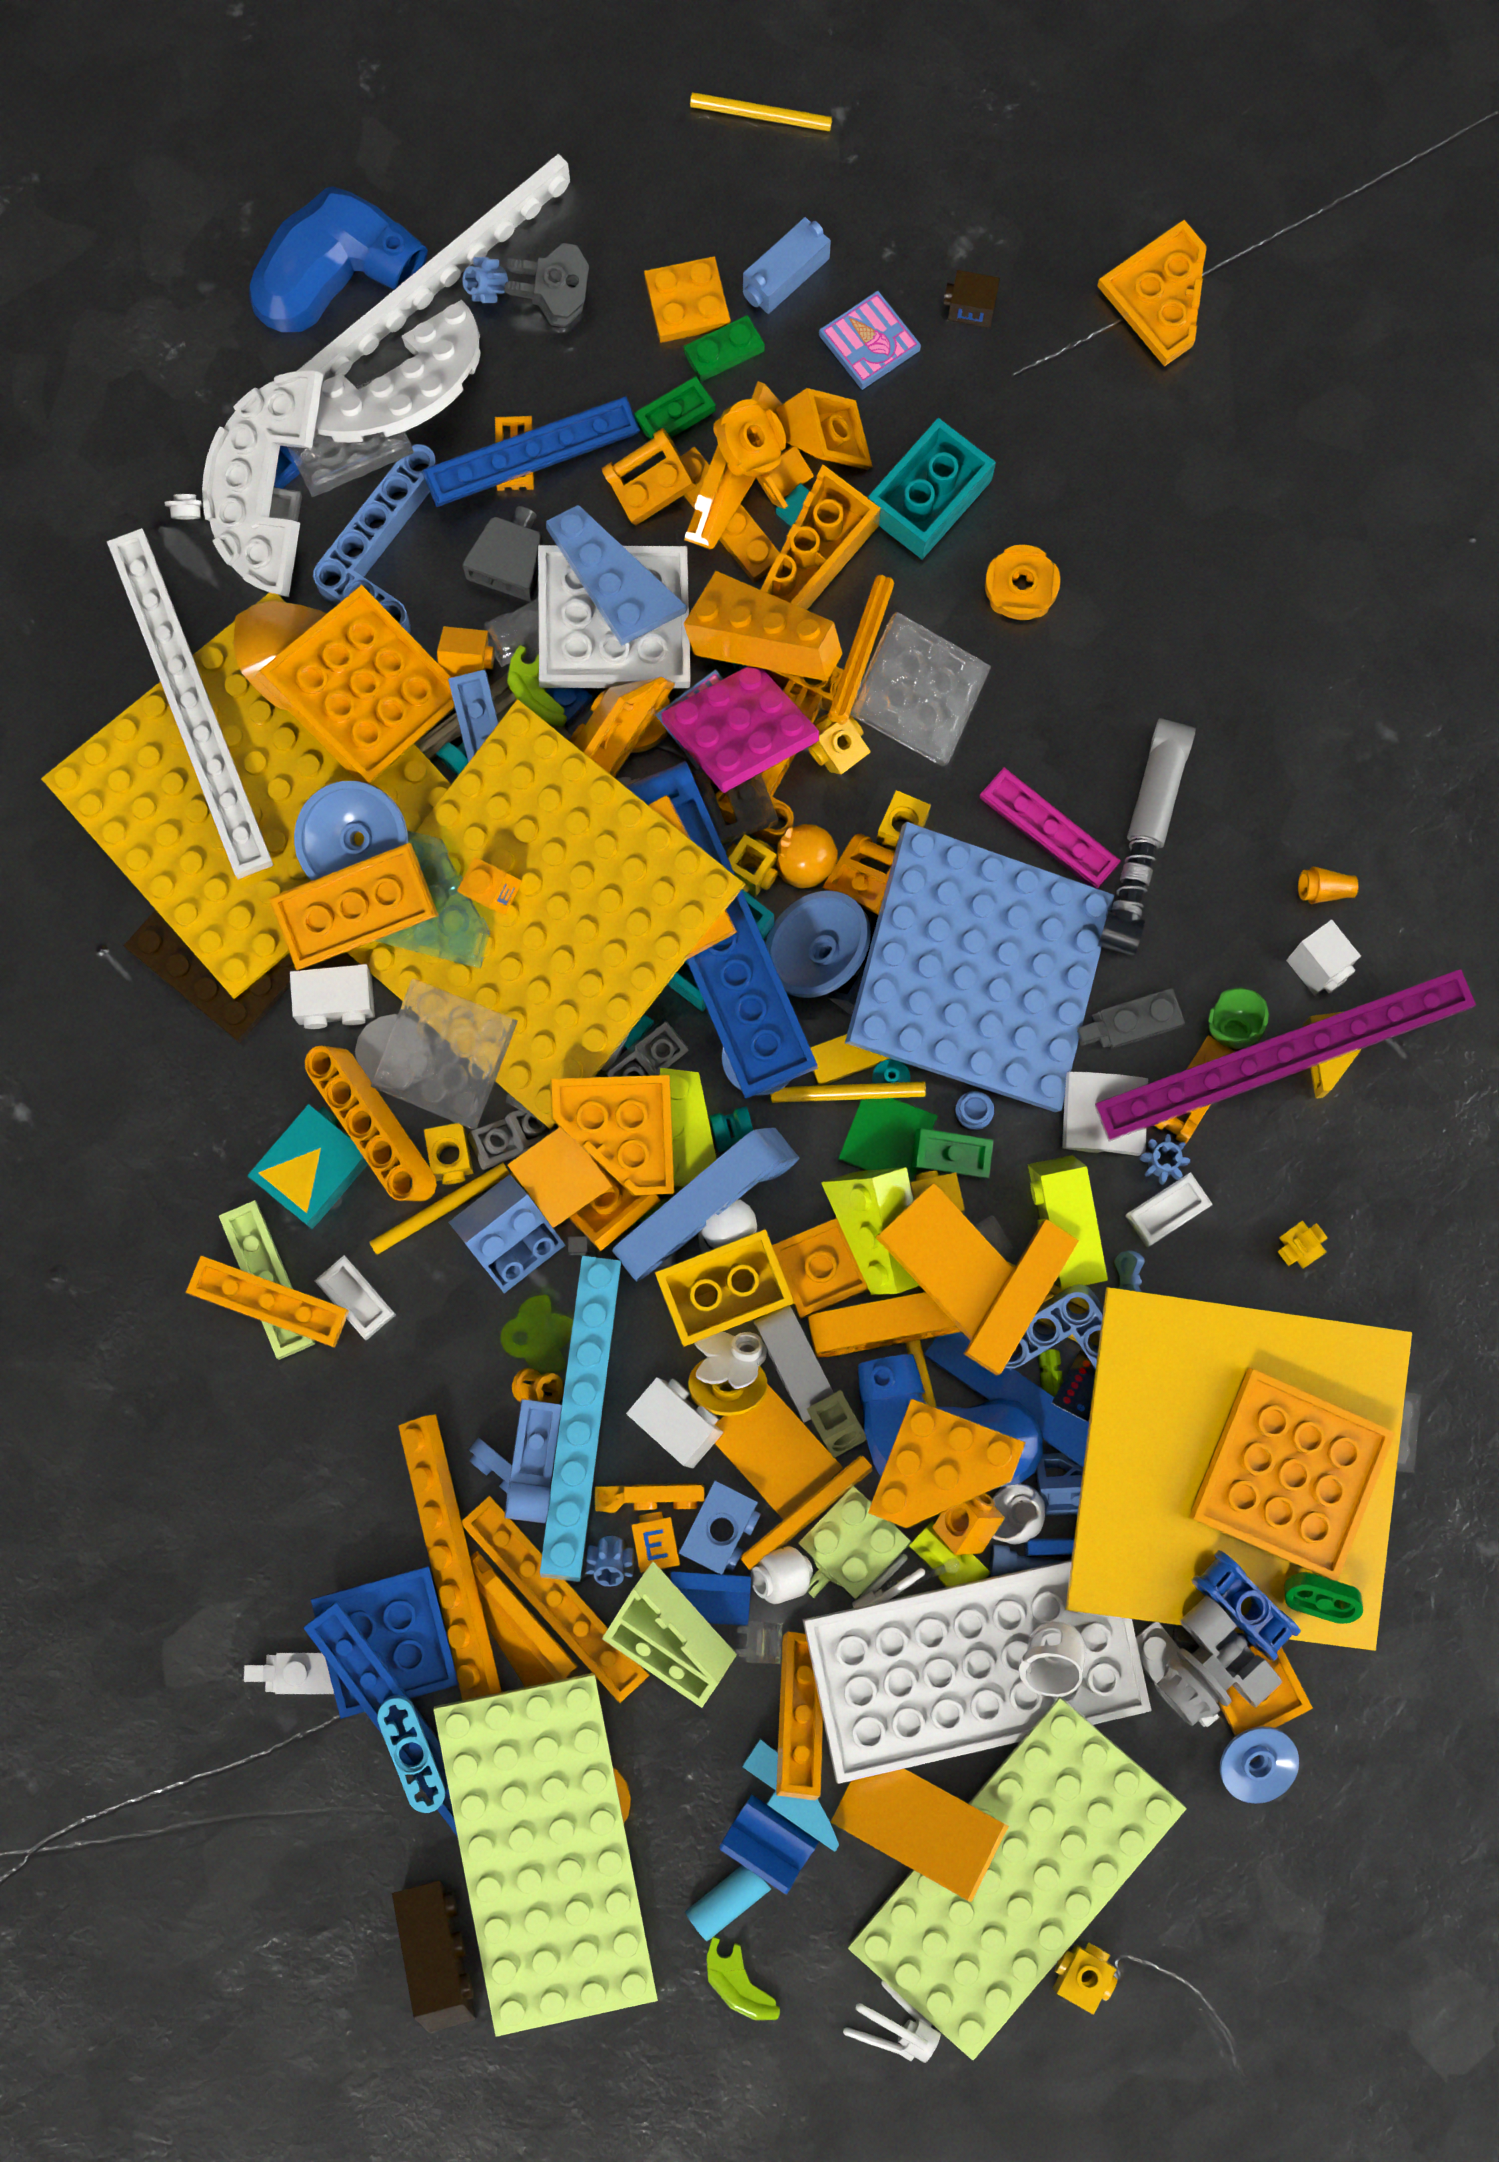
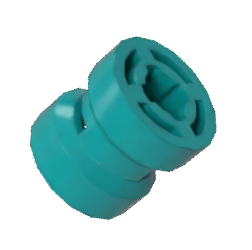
(740, 1125)

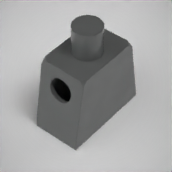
(507, 555)

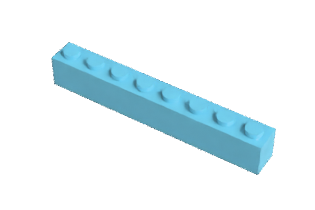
(580, 1419)

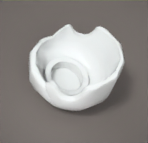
(1022, 1512)

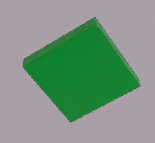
(884, 1135)

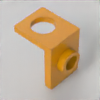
(785, 476)

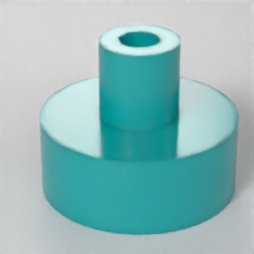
(453, 758)
(890, 1068)

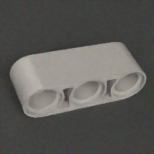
(793, 1359)

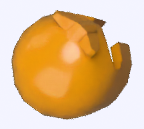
(806, 856)

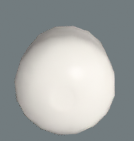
(728, 1226)
(1062, 1644)

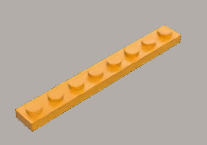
(449, 1558)

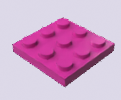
(740, 727)

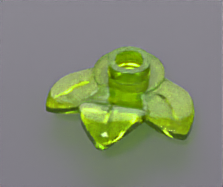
(545, 1335)

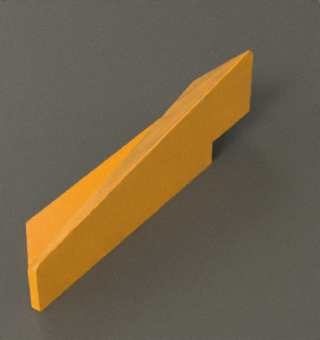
(722, 489)
(517, 1631)

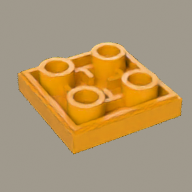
(560, 1176)

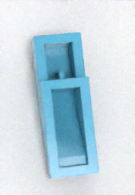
(802, 1812)

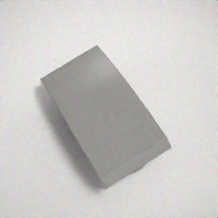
(653, 1051)
(506, 1138)

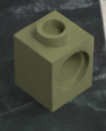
(837, 1424)

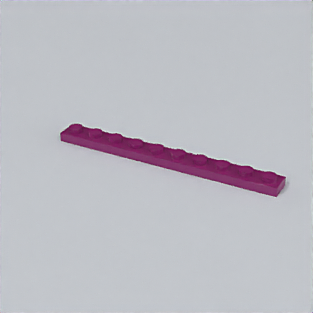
(1285, 1055)

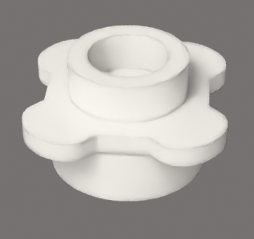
(185, 507)

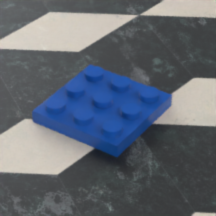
(403, 1628)

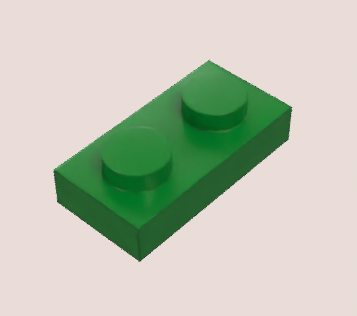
(724, 348)
(676, 410)
(952, 1153)

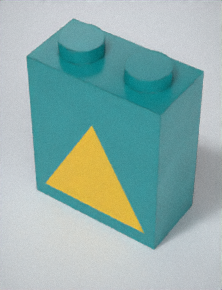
(309, 1166)

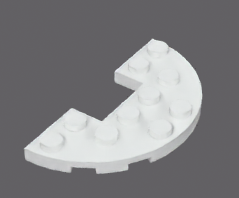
(413, 392)
(242, 478)

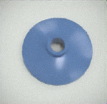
(1267, 1776)

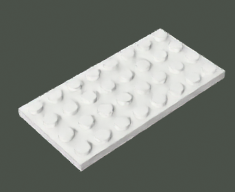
(943, 1676)

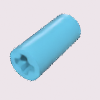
(726, 1901)

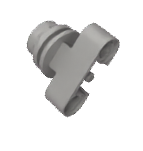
(1221, 1661)

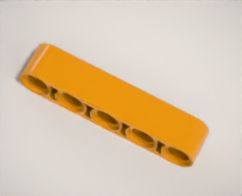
(385, 1130)
(878, 1325)

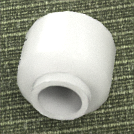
(782, 1575)

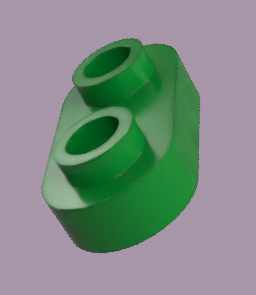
(1323, 1598)

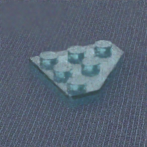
(458, 930)

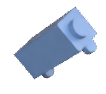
(786, 265)

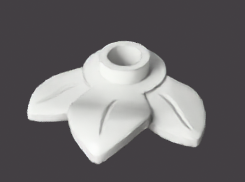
(731, 1358)

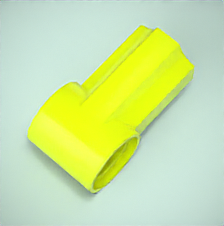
(935, 1552)

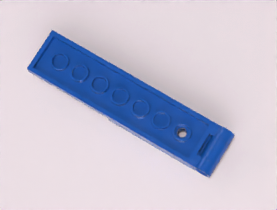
(738, 972)

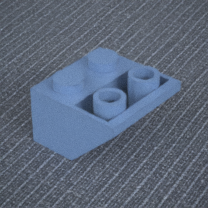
(507, 1233)

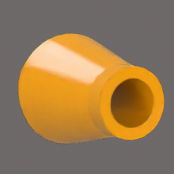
(1325, 885)

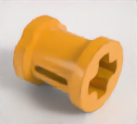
(548, 1383)

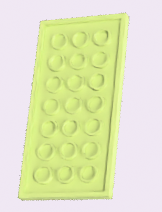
(1074, 1835)
(545, 1854)

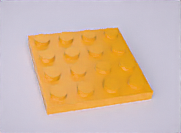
(360, 685)
(1292, 1474)

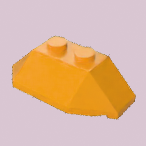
(620, 721)

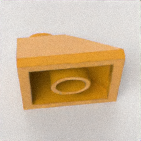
(825, 427)

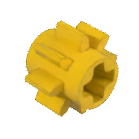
(1302, 1244)

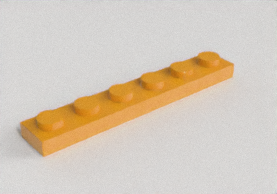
(553, 1598)

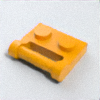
(655, 486)
(858, 880)

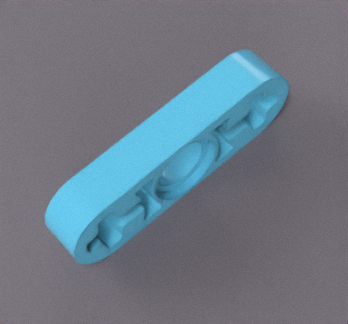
(432, 1778)

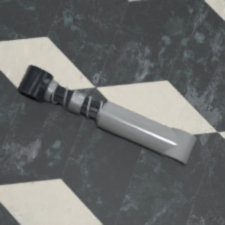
(1147, 832)

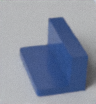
(716, 1597)
(768, 1844)

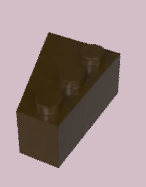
(433, 1956)

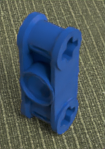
(1264, 1624)

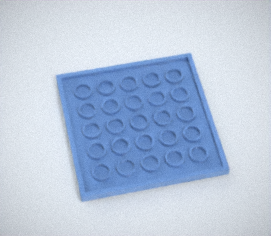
(979, 968)

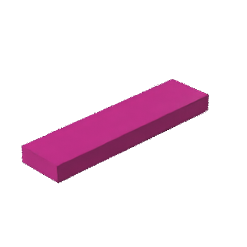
(1049, 829)

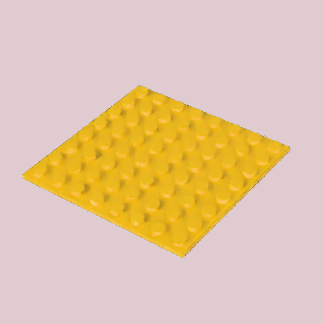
(150, 816)
(600, 913)
(1155, 1422)

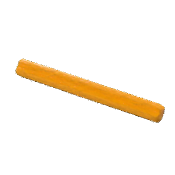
(861, 650)

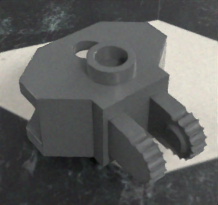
(552, 281)

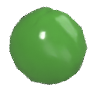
(1238, 1018)

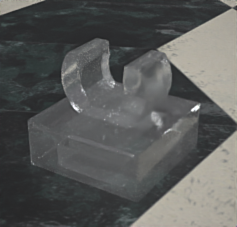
(762, 1642)

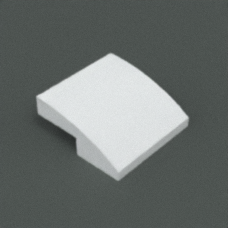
(1081, 1122)

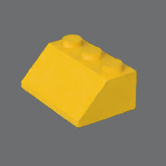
(724, 1287)

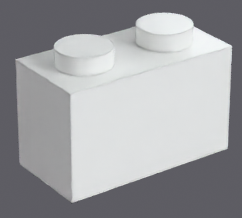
(1324, 959)
(332, 996)
(675, 1422)

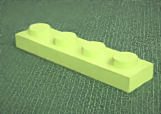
(259, 1256)

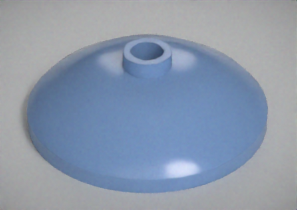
(334, 816)
(812, 930)

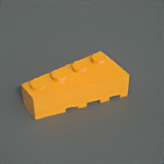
(821, 540)
(761, 631)

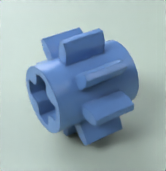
(485, 279)
(1162, 1149)
(610, 1561)

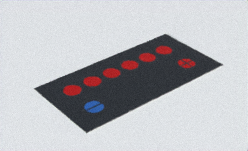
(1077, 1388)

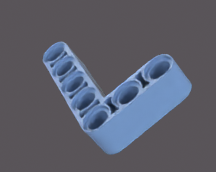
(375, 540)
(753, 1159)
(1066, 1324)

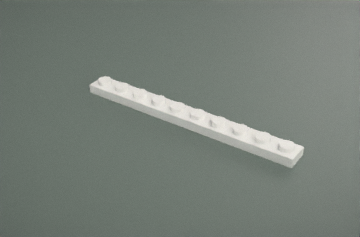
(441, 270)
(190, 704)

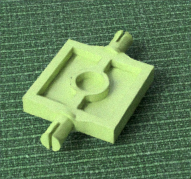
(852, 1545)

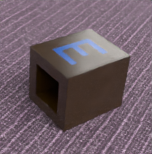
(972, 298)

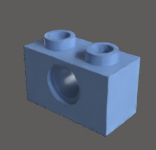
(720, 1504)

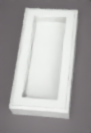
(1168, 1210)
(351, 1291)

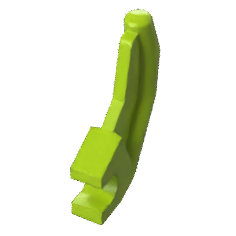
(524, 683)
(733, 1985)

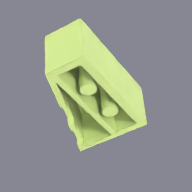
(670, 1637)

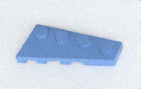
(613, 578)

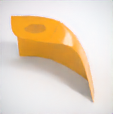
(265, 632)

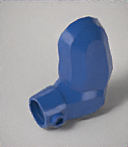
(321, 250)
(891, 1383)

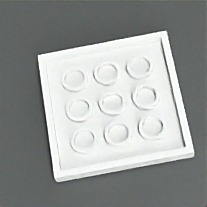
(578, 643)

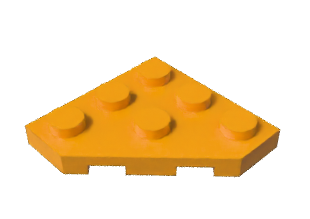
(1161, 291)
(621, 1126)
(940, 1465)

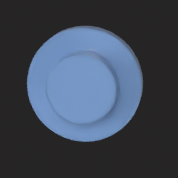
(974, 1110)

